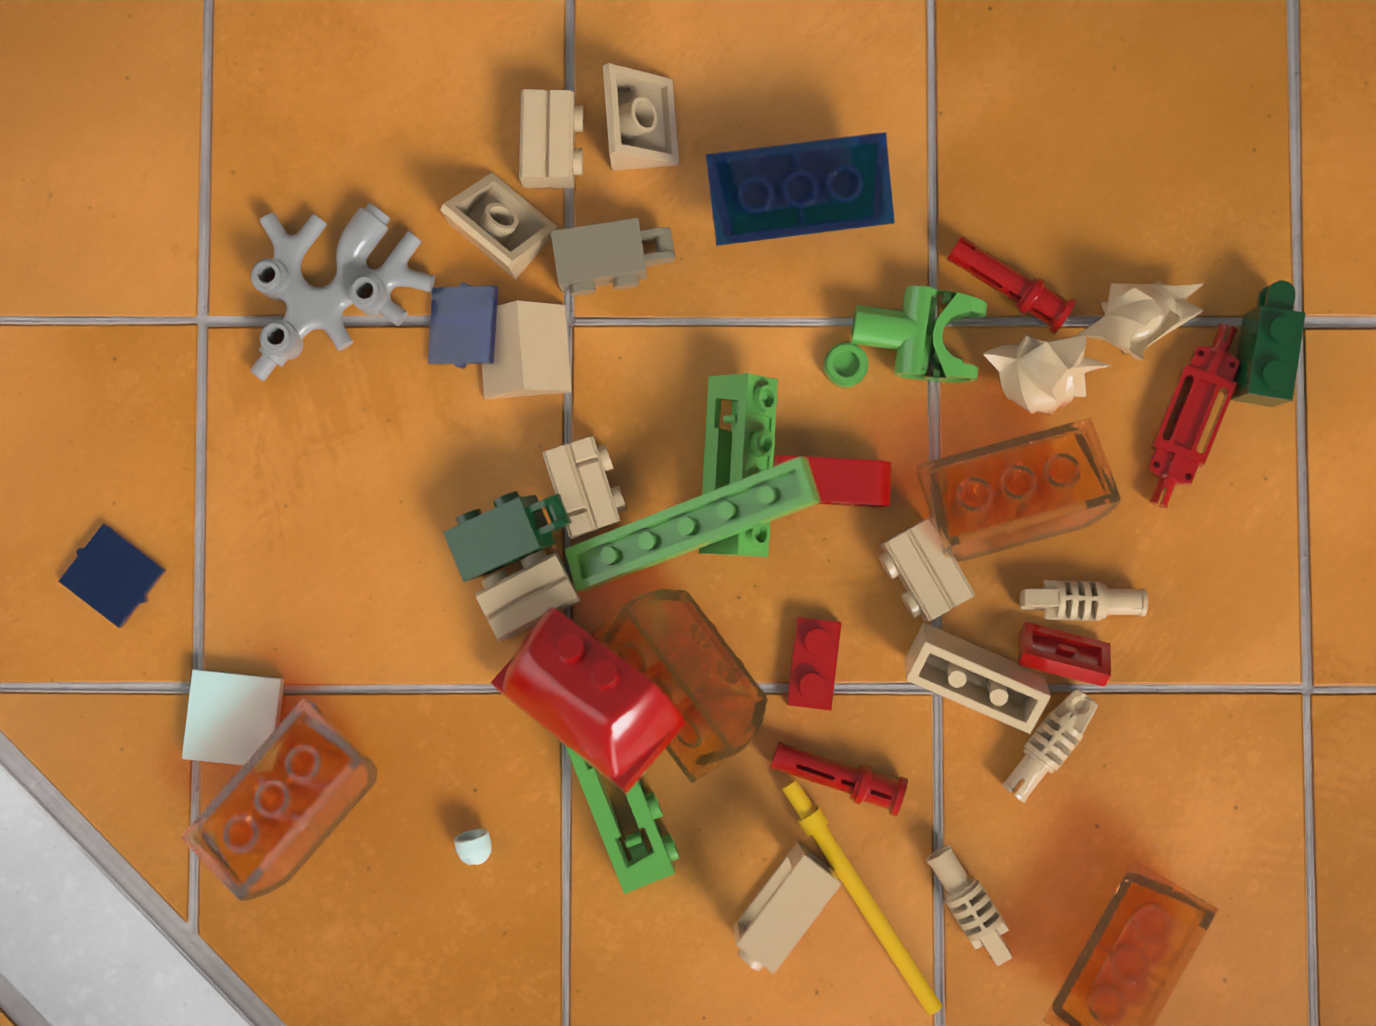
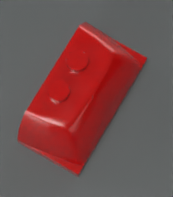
(589, 699)

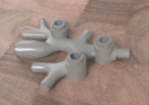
(323, 306)

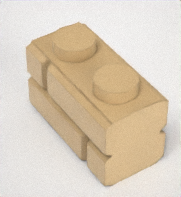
(549, 139)
(581, 480)
(931, 579)
(522, 598)

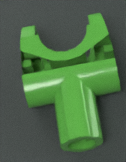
(917, 334)

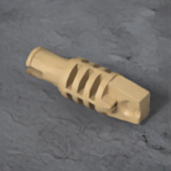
(1083, 600)
(1052, 743)
(971, 905)

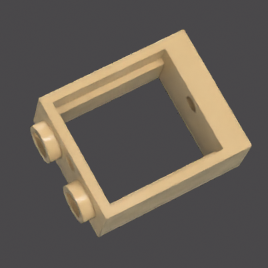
(784, 908)

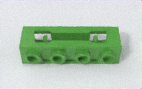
(739, 452)
(645, 864)

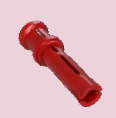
(1029, 294)
(859, 783)

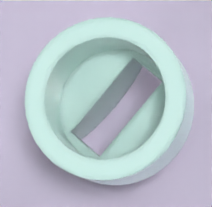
(473, 846)

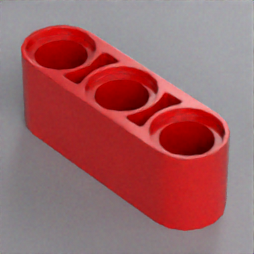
(848, 480)

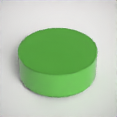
(845, 365)

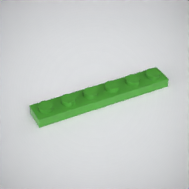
(693, 524)

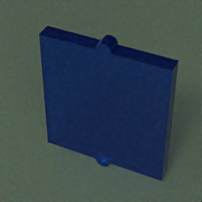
(463, 325)
(112, 575)

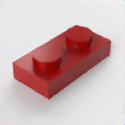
(1064, 654)
(813, 663)

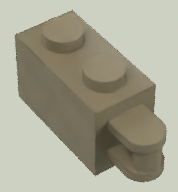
(607, 255)

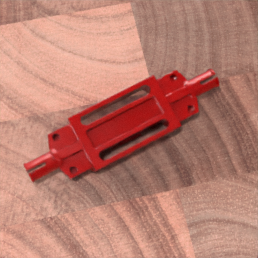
(1209, 372)

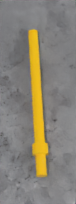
(814, 823)

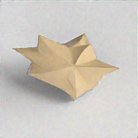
(1142, 314)
(1043, 373)

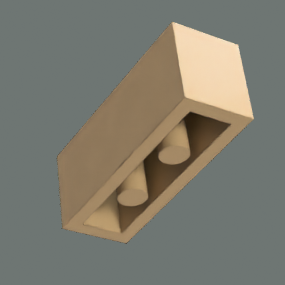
(976, 678)

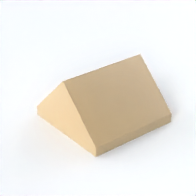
(640, 119)
(499, 223)
(529, 352)

